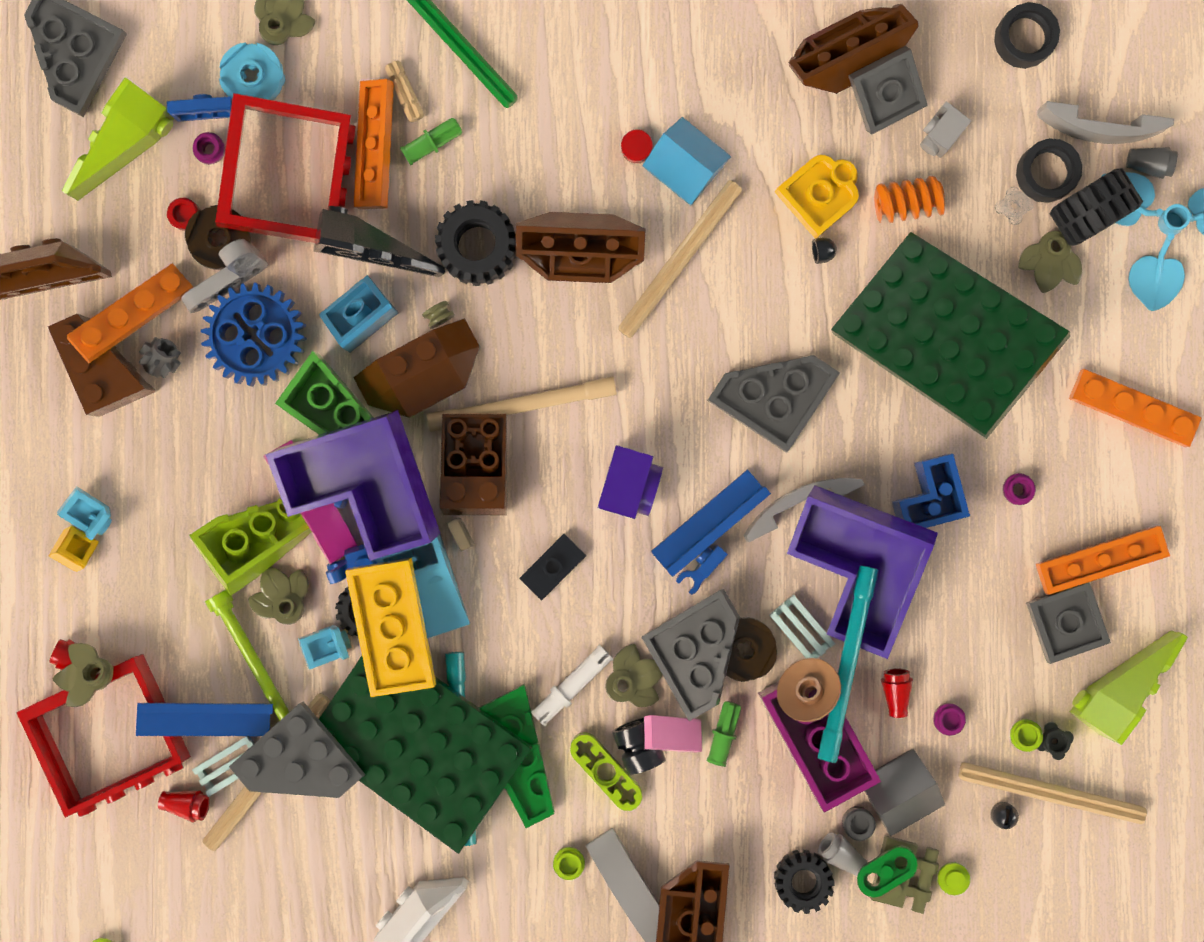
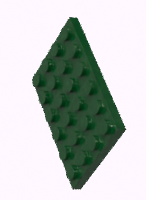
(950, 334)
(426, 753)

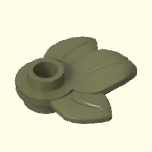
(286, 15)
(1049, 265)
(276, 592)
(638, 675)
(80, 676)

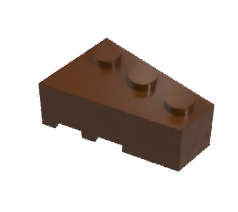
(106, 381)

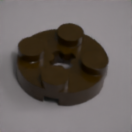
(199, 241)
(763, 655)

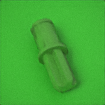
(431, 140)
(724, 733)

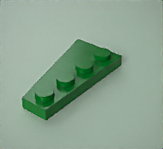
(529, 784)

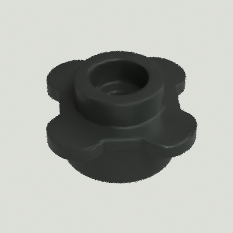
(1063, 744)

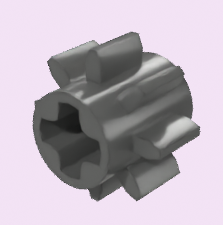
(159, 357)

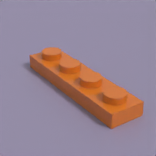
(373, 144)
(129, 313)
(1135, 408)
(1102, 560)

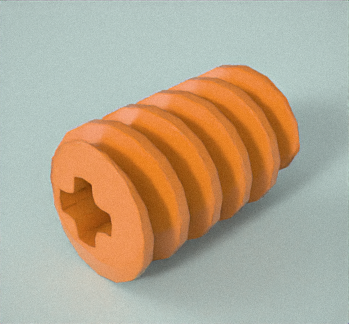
(909, 198)

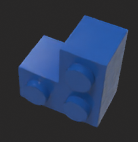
(941, 494)

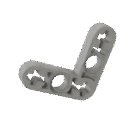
(241, 262)

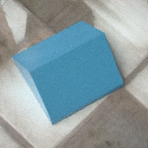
(685, 160)
(358, 314)

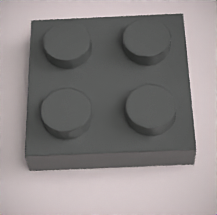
(888, 90)
(1068, 623)

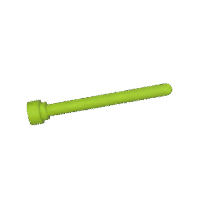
(222, 606)

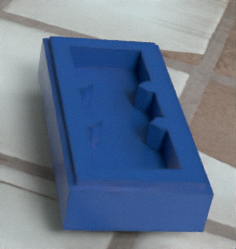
(200, 108)

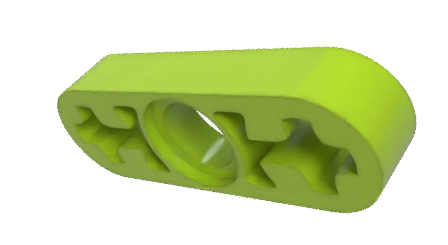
(628, 783)

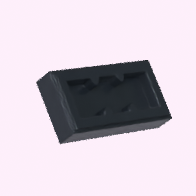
(552, 567)

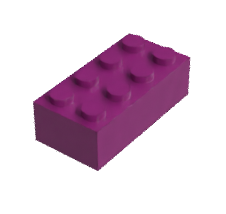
(828, 781)

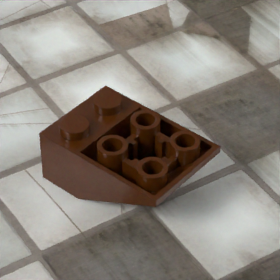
(474, 464)

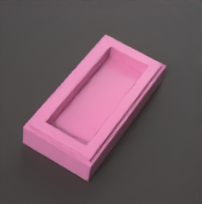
(672, 734)

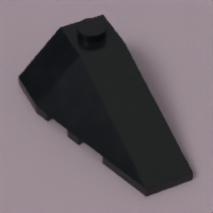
(357, 240)

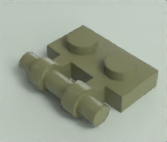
(921, 892)

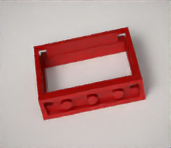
(231, 160)
(54, 765)

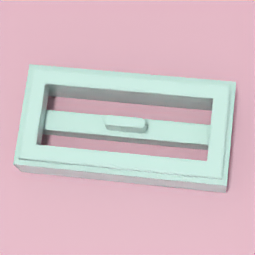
(819, 649)
(206, 779)

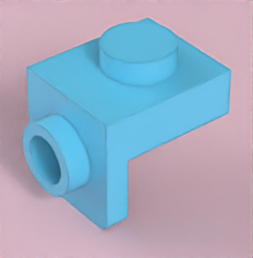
(86, 513)
(324, 646)

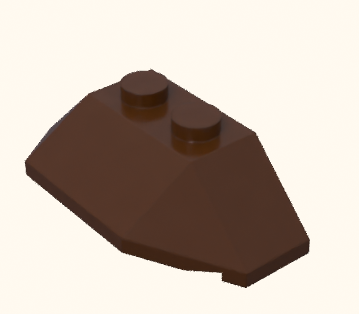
(851, 44)
(580, 246)
(46, 268)
(421, 370)
(694, 904)

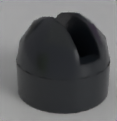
(823, 250)
(998, 815)

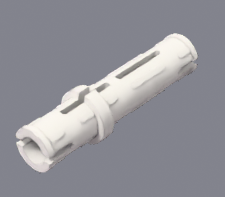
(571, 686)

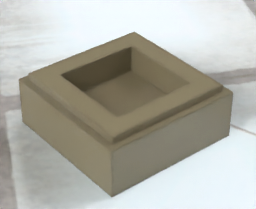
(460, 534)

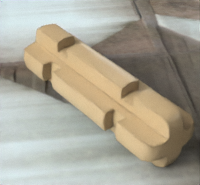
(404, 91)

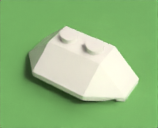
(420, 910)

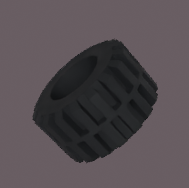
(1096, 207)
(457, 224)

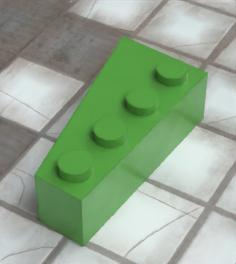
(321, 398)

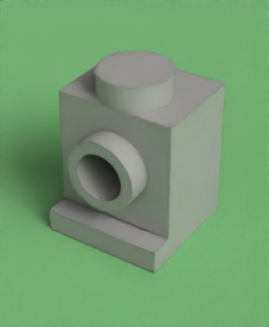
(944, 130)

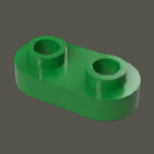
(887, 870)

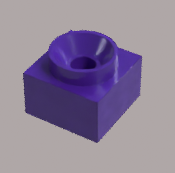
(630, 483)

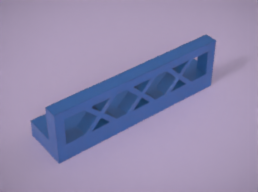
(710, 523)
(203, 719)

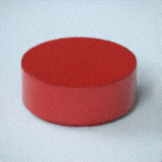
(636, 146)
(180, 212)

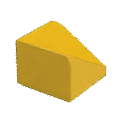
(73, 548)

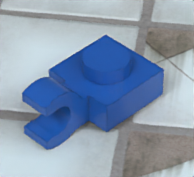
(354, 557)
(708, 561)

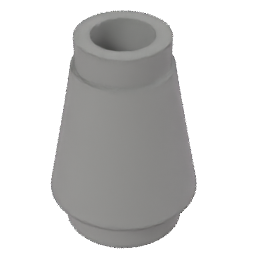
(841, 853)

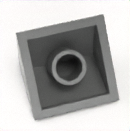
(904, 793)

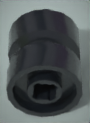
(631, 739)

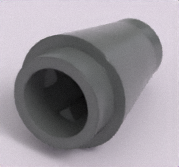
(1153, 161)

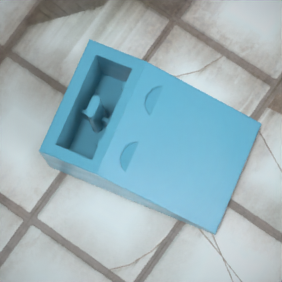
(436, 585)

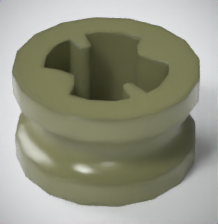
(438, 314)

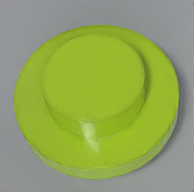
(1026, 735)
(569, 863)
(953, 878)

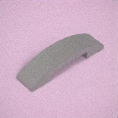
(1064, 119)
(765, 522)
(626, 883)

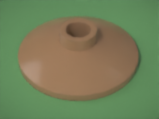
(797, 684)

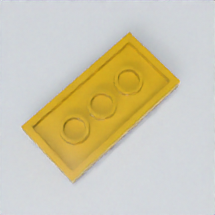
(391, 627)

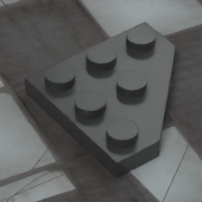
(72, 50)
(775, 397)
(696, 652)
(298, 759)

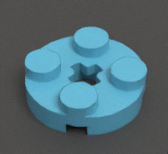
(251, 57)

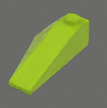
(130, 128)
(248, 542)
(1115, 701)

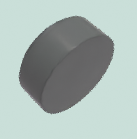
(858, 823)

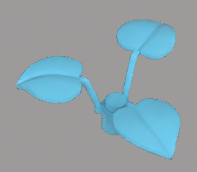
(1154, 279)

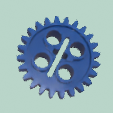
(233, 353)

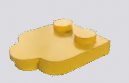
(820, 192)

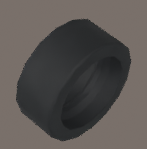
(1040, 15)
(1068, 156)

